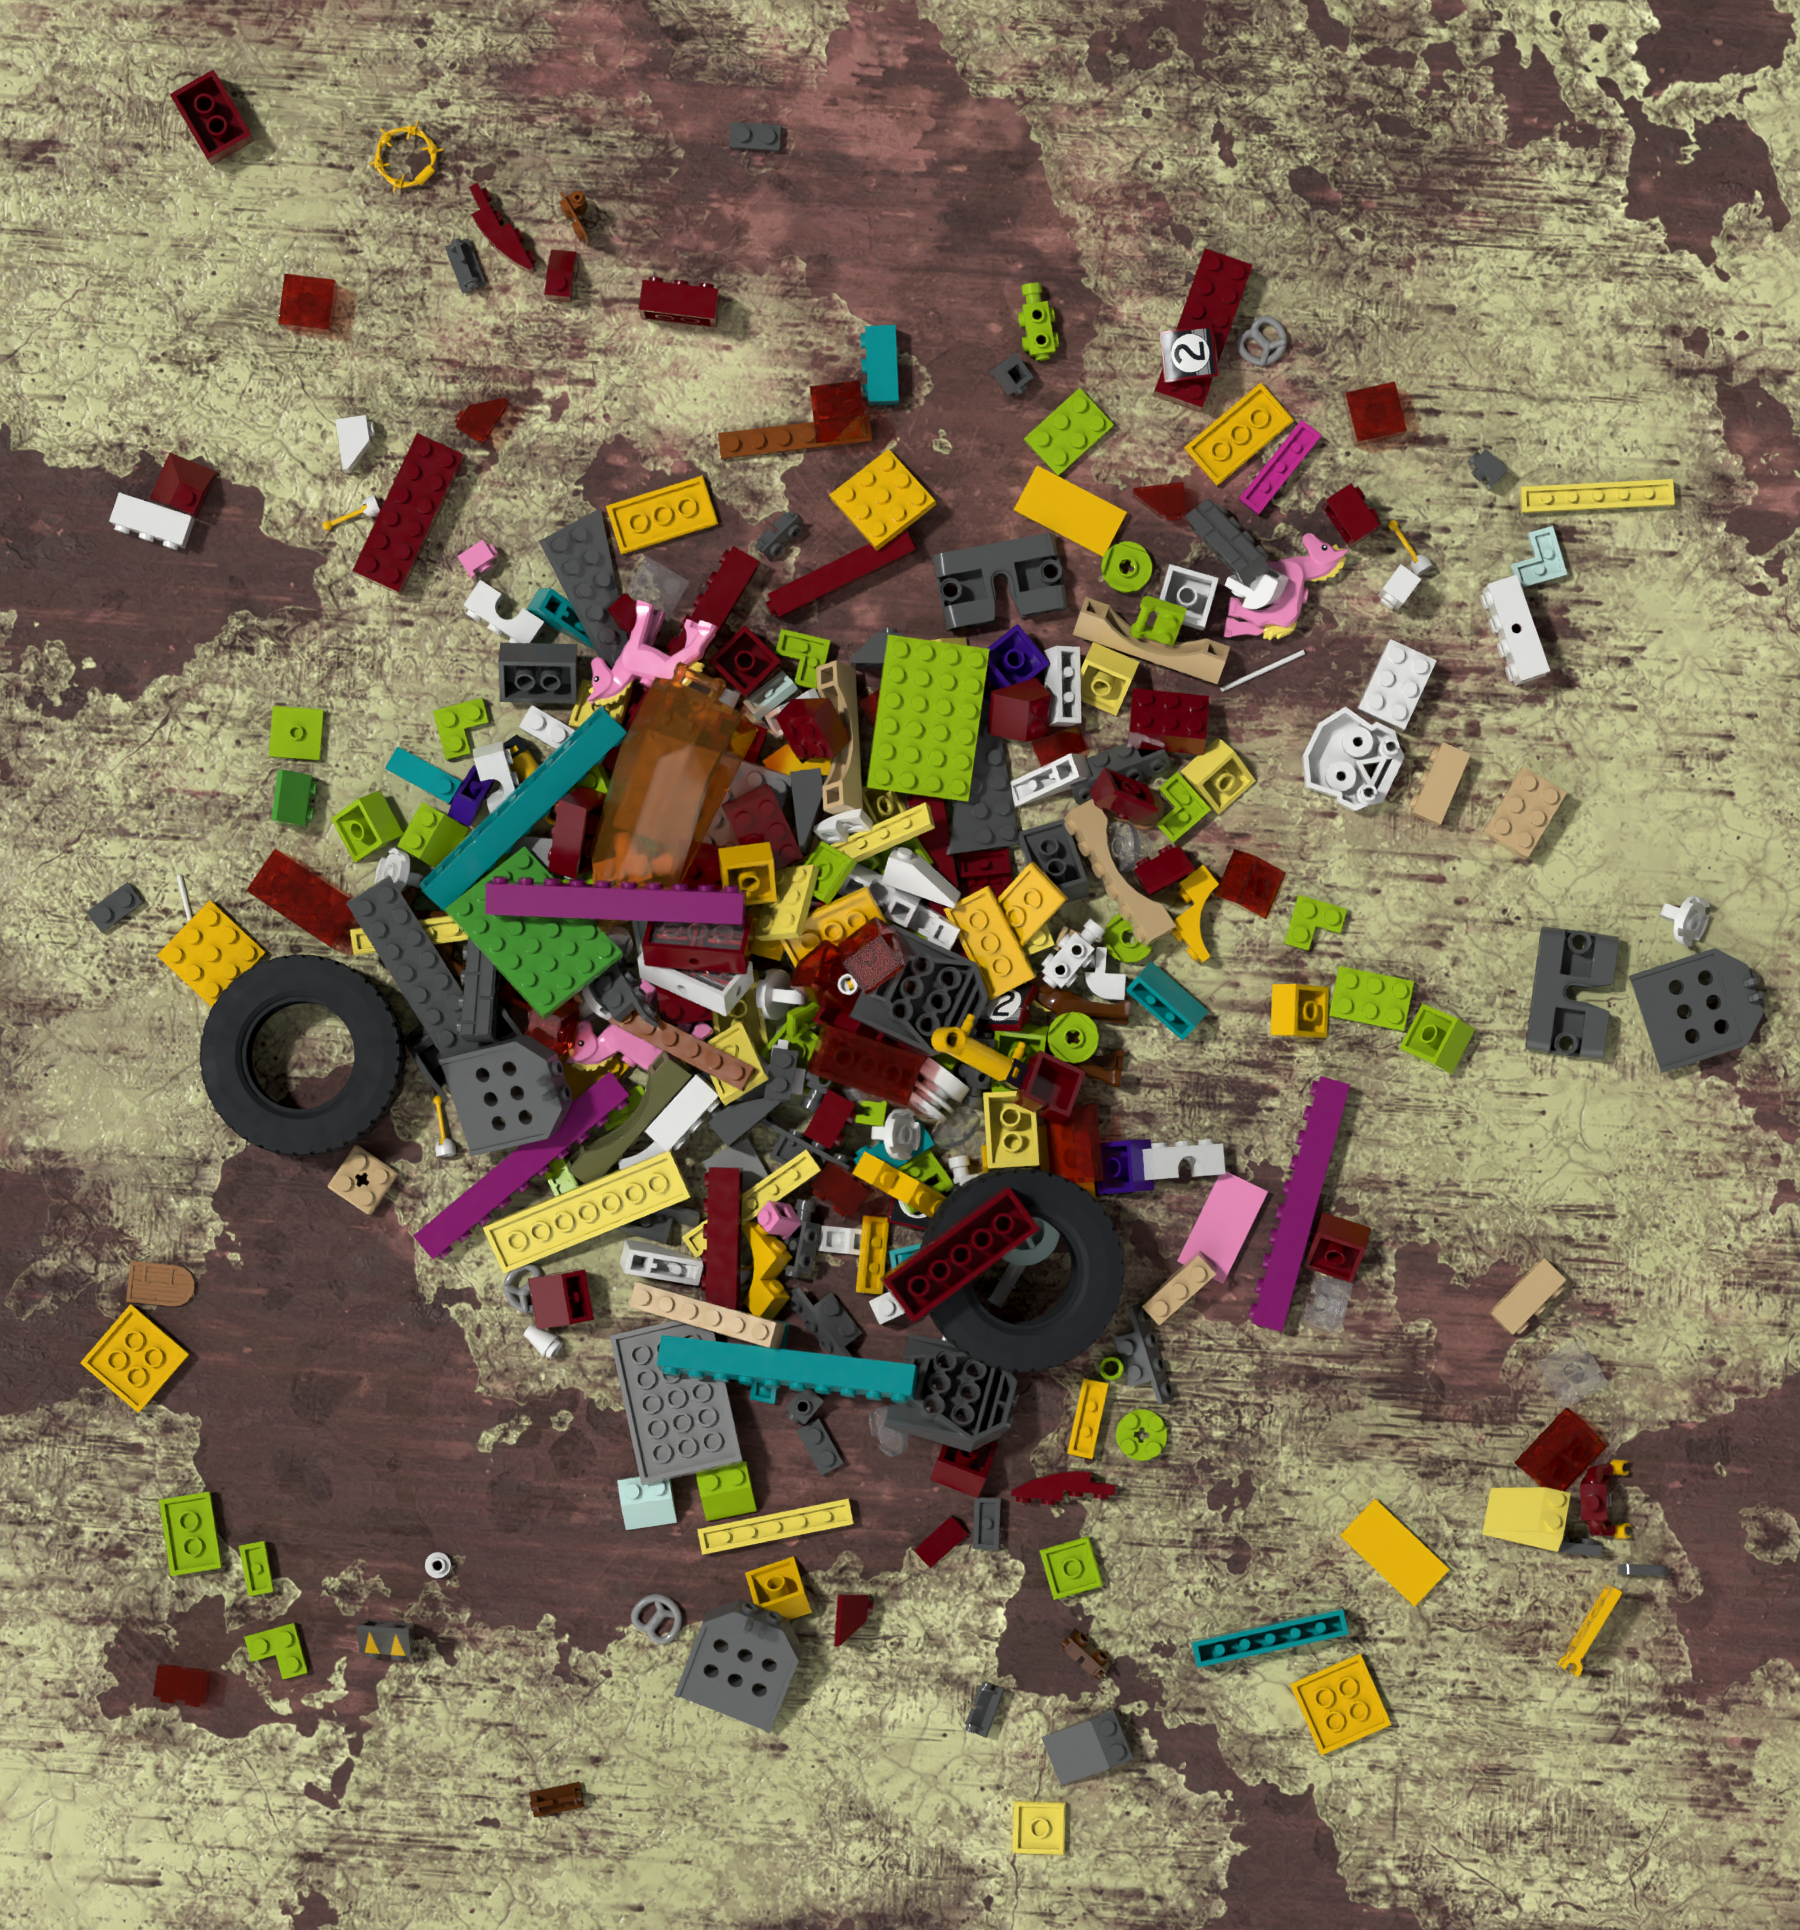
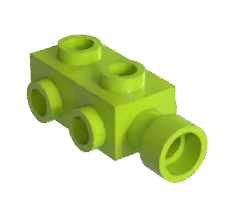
(1036, 328)

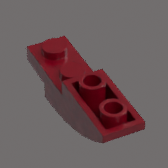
(503, 239)
(1051, 1487)

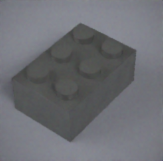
(538, 673)

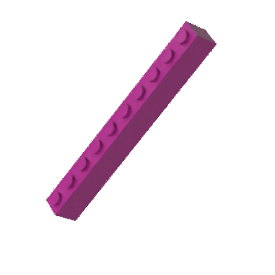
(615, 901)
(520, 1166)
(1299, 1204)

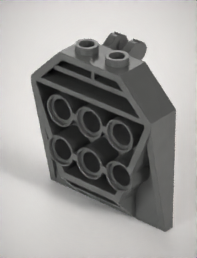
(962, 997)
(1737, 1007)
(479, 1113)
(985, 1414)
(749, 1628)

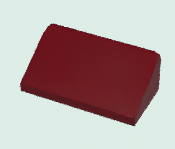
(940, 1541)

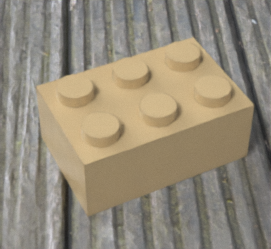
(1524, 812)

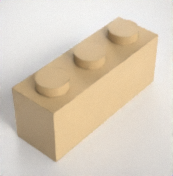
(1439, 783)
(1179, 1288)
(1528, 1297)

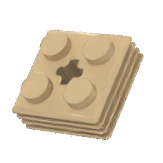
(379, 1177)

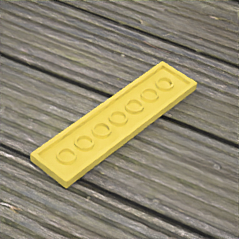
(587, 1211)

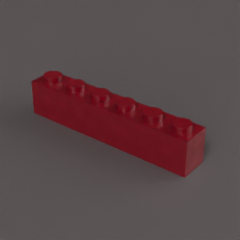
(723, 1236)

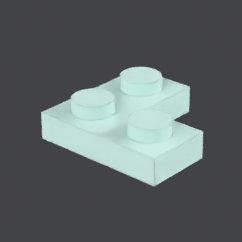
(1546, 562)

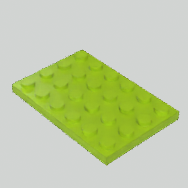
(927, 718)

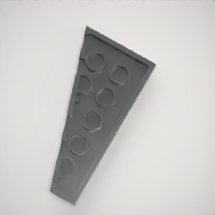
(587, 576)
(989, 815)

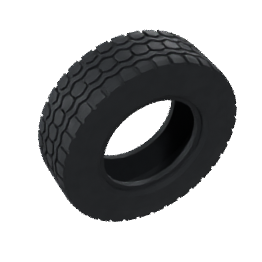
(229, 1048)
(1092, 1287)

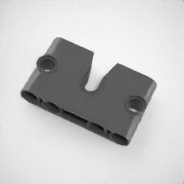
(1018, 561)
(1551, 1011)

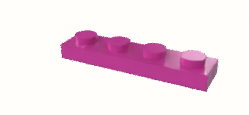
(1279, 467)

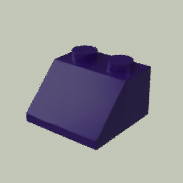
(1013, 659)
(1123, 1167)

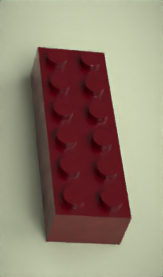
(1210, 302)
(409, 514)
(959, 1254)

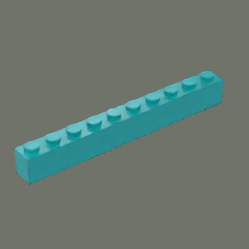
(523, 807)
(787, 1368)

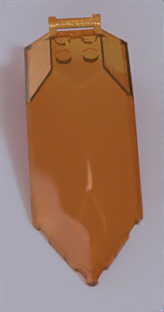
(668, 782)

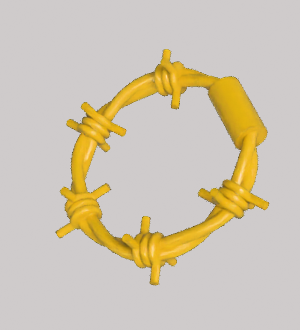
(424, 175)

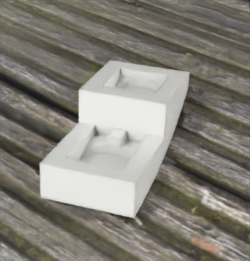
(837, 828)
(934, 926)
(839, 1240)

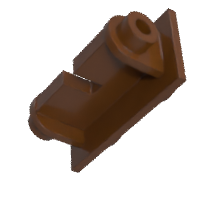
(1078, 1645)
(556, 1799)

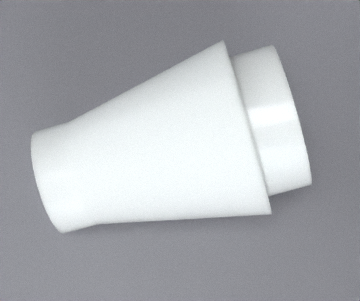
(545, 1342)

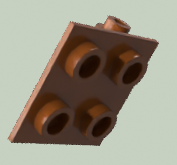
(572, 207)

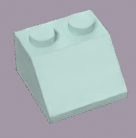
(646, 1504)

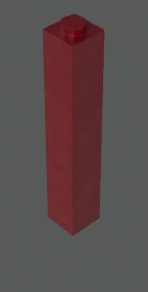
(837, 575)

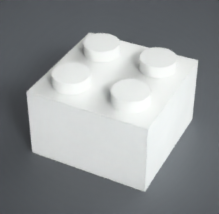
(1190, 591)

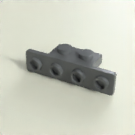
(1124, 761)
(623, 995)
(791, 1144)
(658, 1224)
(826, 1321)
(1141, 1356)

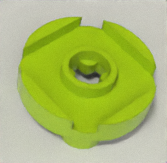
(1139, 561)
(1117, 948)
(1058, 1039)
(1132, 1423)

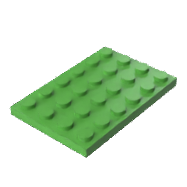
(539, 956)

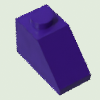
(469, 797)

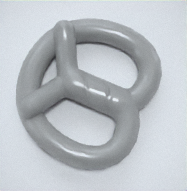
(1265, 344)
(522, 1292)
(658, 1617)

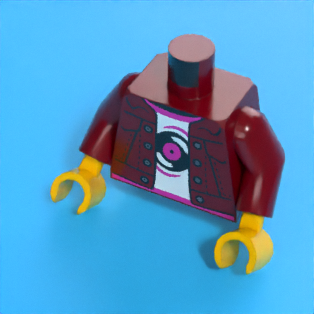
(1597, 1502)

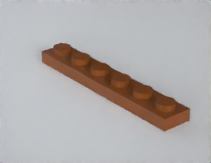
(778, 440)
(689, 1049)

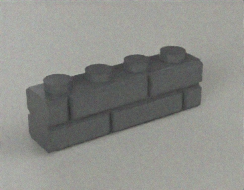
(1227, 542)
(480, 997)

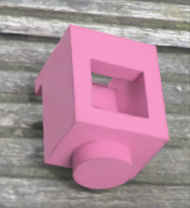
(478, 558)
(778, 1219)

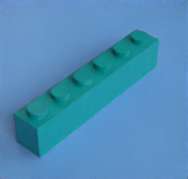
(1269, 1637)

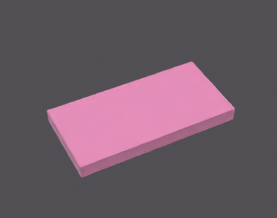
(1224, 1223)

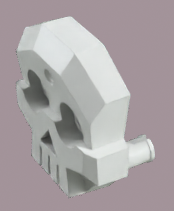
(1333, 751)

